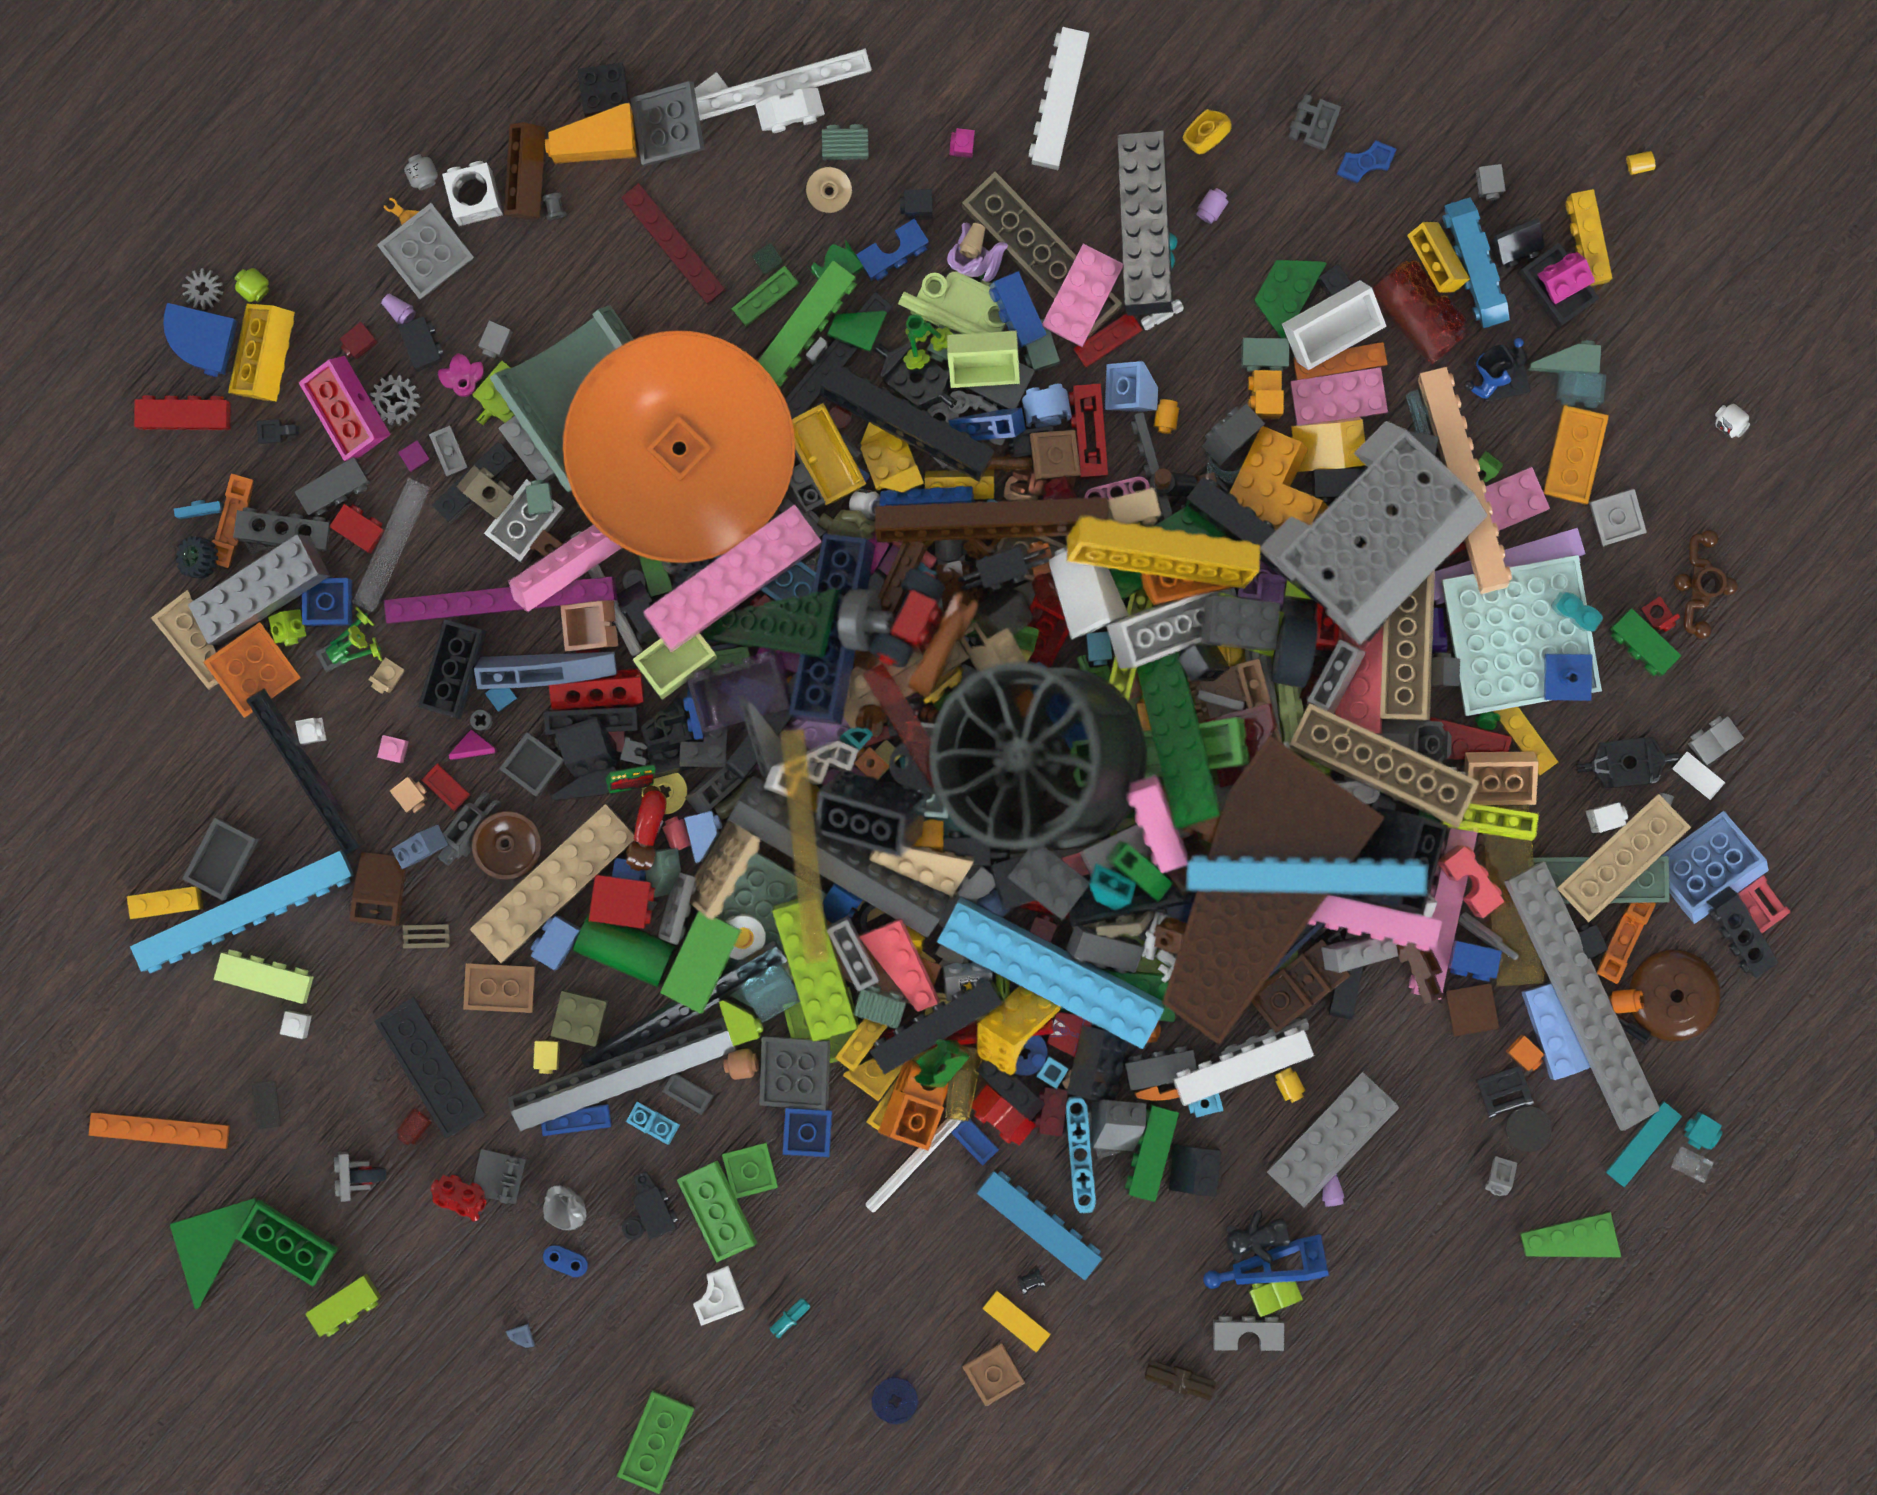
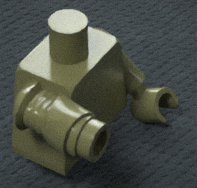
(847, 523)

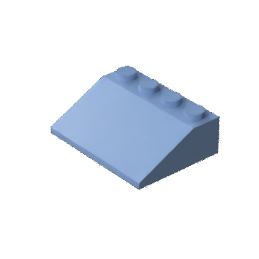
(1711, 861)
(1554, 1032)

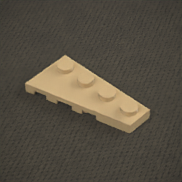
(185, 635)
(928, 867)

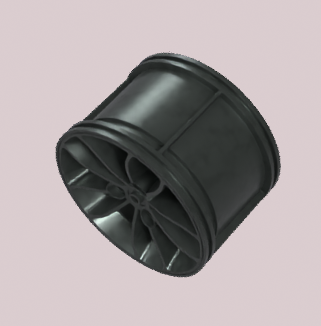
(964, 751)

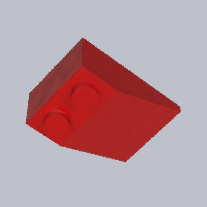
(1051, 633)

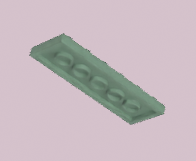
(1647, 887)

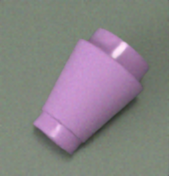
(398, 309)
(1333, 1193)

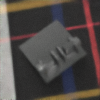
(499, 1175)

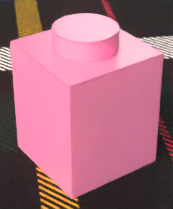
(393, 749)

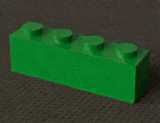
(1152, 1153)

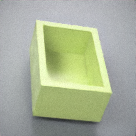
(983, 359)
(671, 670)

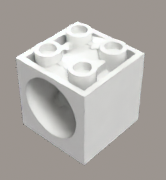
(487, 208)

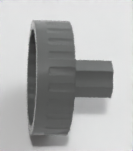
(862, 618)

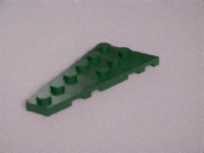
(784, 625)

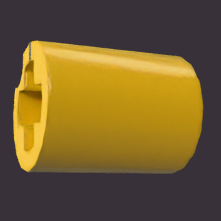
(1640, 162)

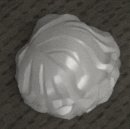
(564, 1208)

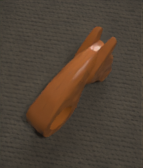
(940, 649)

